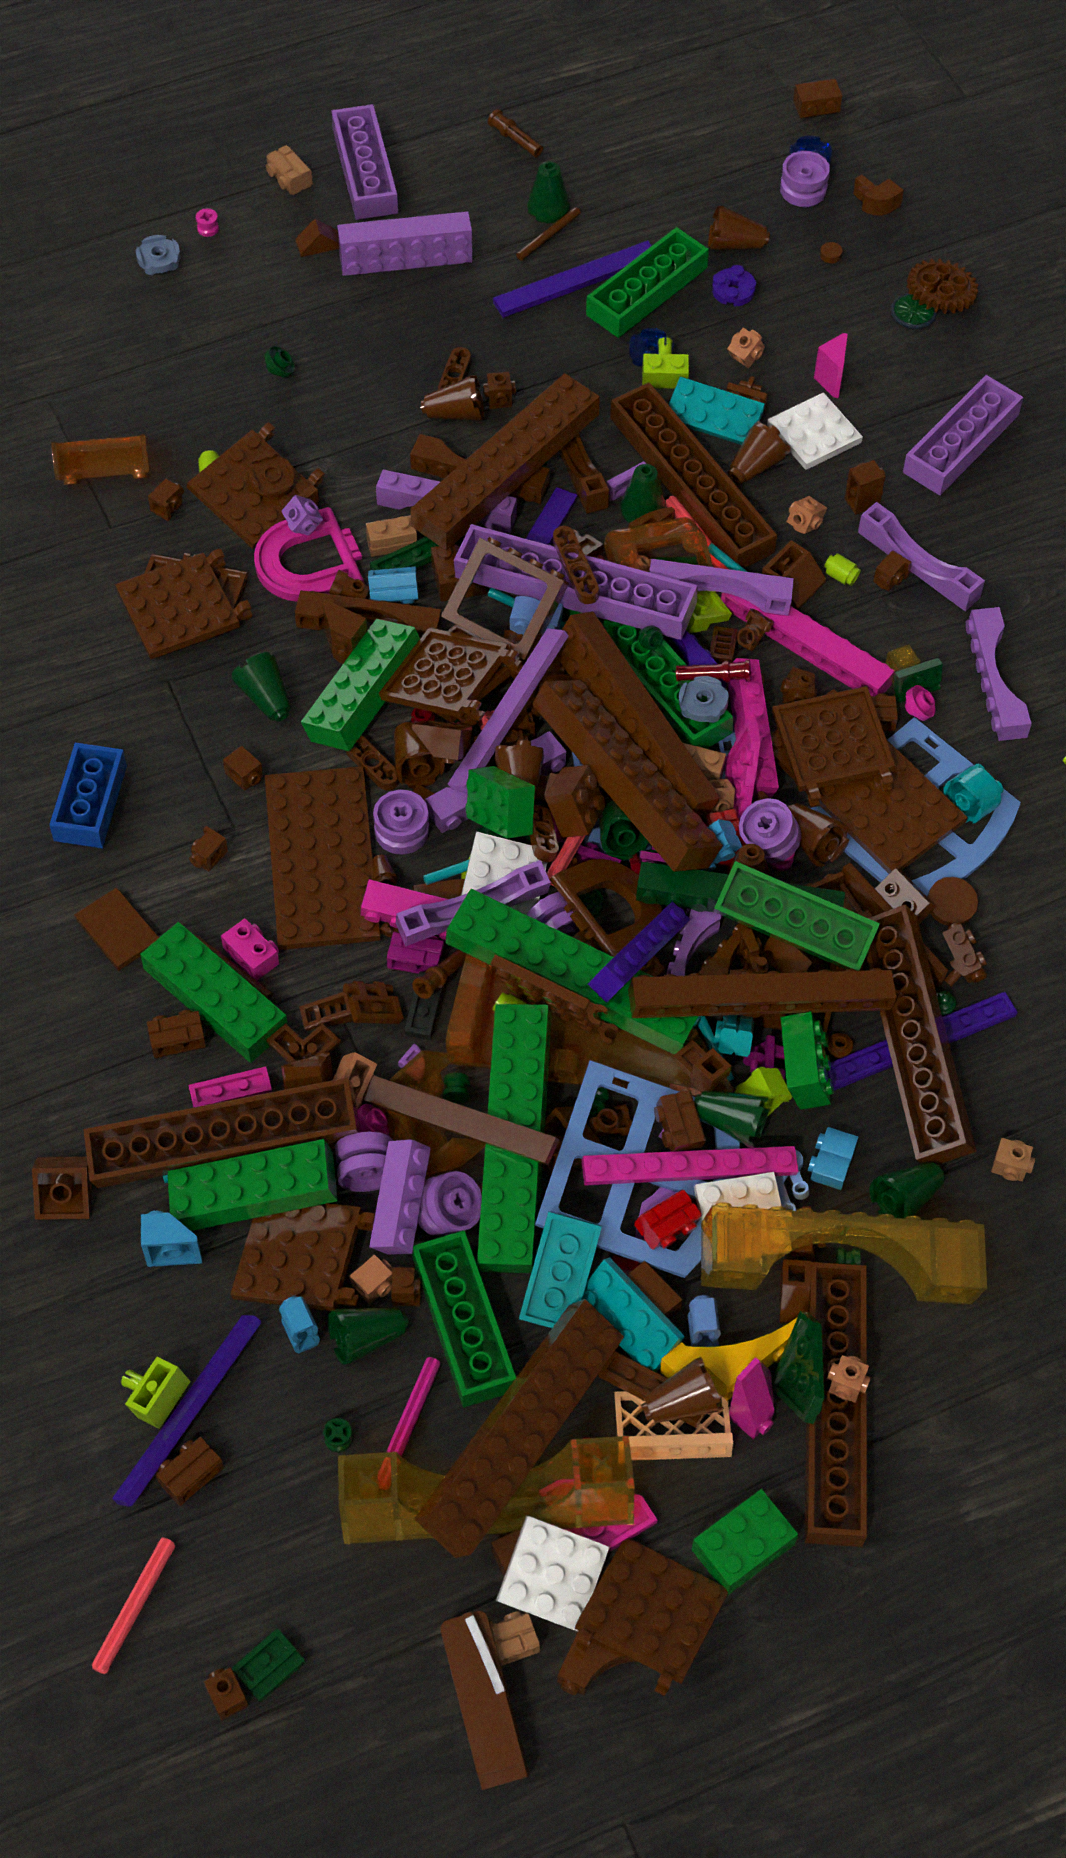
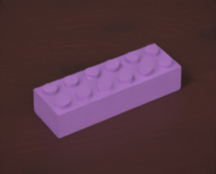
(364, 162)
(405, 243)
(962, 435)

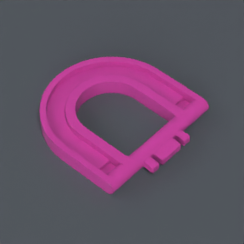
(280, 538)

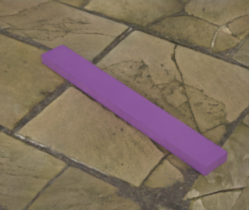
(510, 706)

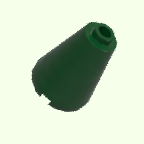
(548, 195)
(642, 493)
(264, 685)
(618, 834)
(734, 1114)
(906, 1190)
(364, 1330)

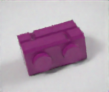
(415, 956)

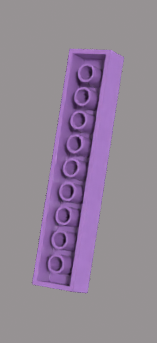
(624, 592)

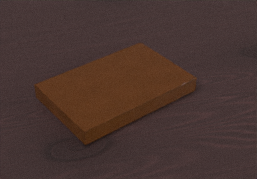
(116, 928)

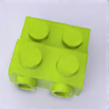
(707, 611)

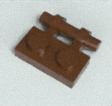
(749, 953)
(375, 1008)

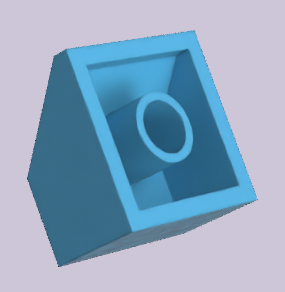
(167, 1241)

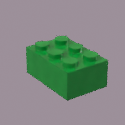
(500, 802)
(806, 1060)
(744, 1541)

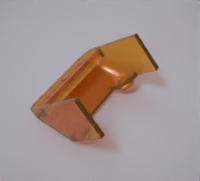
(101, 458)
(624, 543)
(424, 1075)

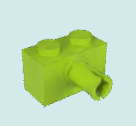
(664, 368)
(767, 1083)
(155, 1392)

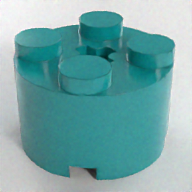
(974, 792)

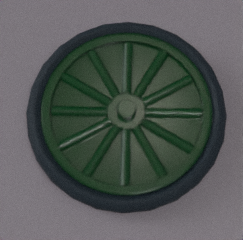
(911, 314)

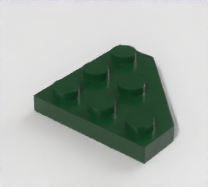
(800, 1369)

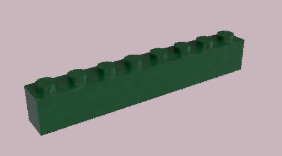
(698, 888)

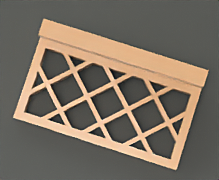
(678, 1445)

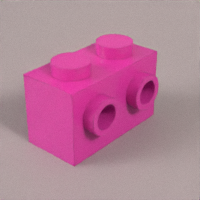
(250, 949)

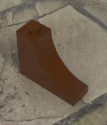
(582, 1669)

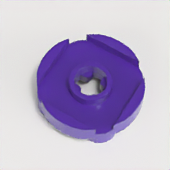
(733, 276)

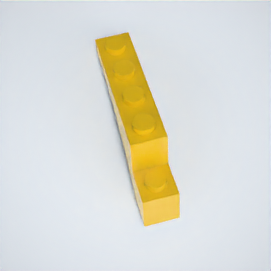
(728, 1361)

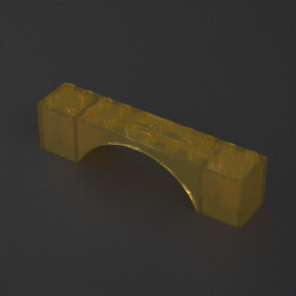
(934, 1257)
(386, 1492)

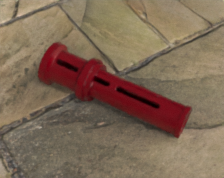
(725, 671)

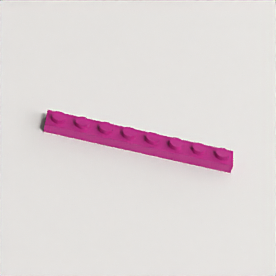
(688, 1165)

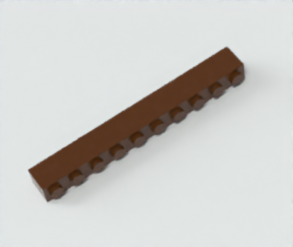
(761, 993)

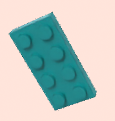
(715, 410)
(559, 1268)
(644, 1327)

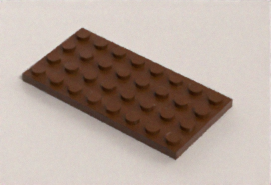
(890, 824)
(320, 857)

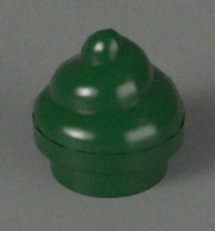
(650, 637)
(946, 1002)

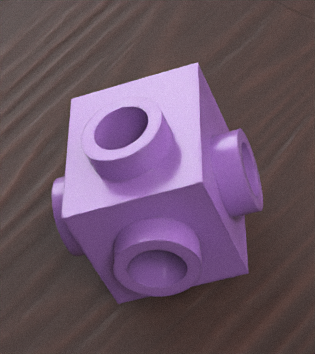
(302, 515)

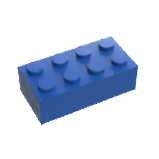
(88, 795)

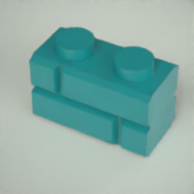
(734, 1035)

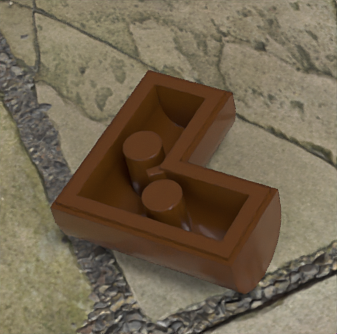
(294, 1048)

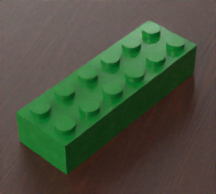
(647, 282)
(353, 693)
(796, 917)
(214, 990)
(253, 1185)
(463, 1318)

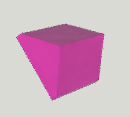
(830, 364)

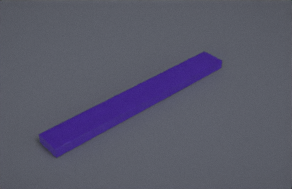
(567, 281)
(957, 1026)
(186, 1411)

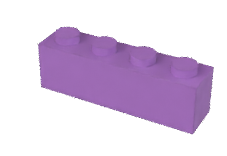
(400, 1197)

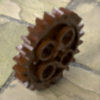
(942, 286)

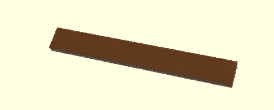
(461, 1120)

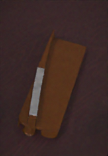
(484, 1699)

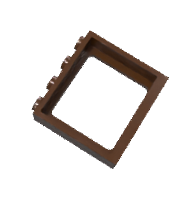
(555, 590)

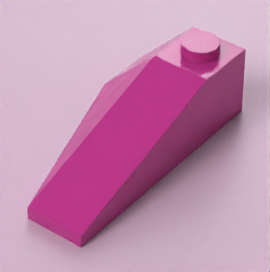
(753, 1400)

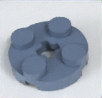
(158, 264)
(703, 711)

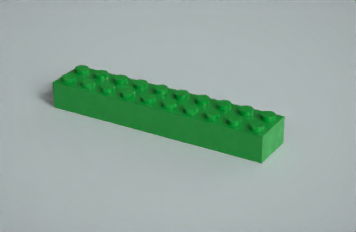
(658, 675)
(491, 928)
(509, 1180)

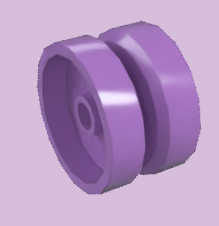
(804, 178)
(401, 822)
(772, 828)
(552, 913)
(361, 1160)
(449, 1204)

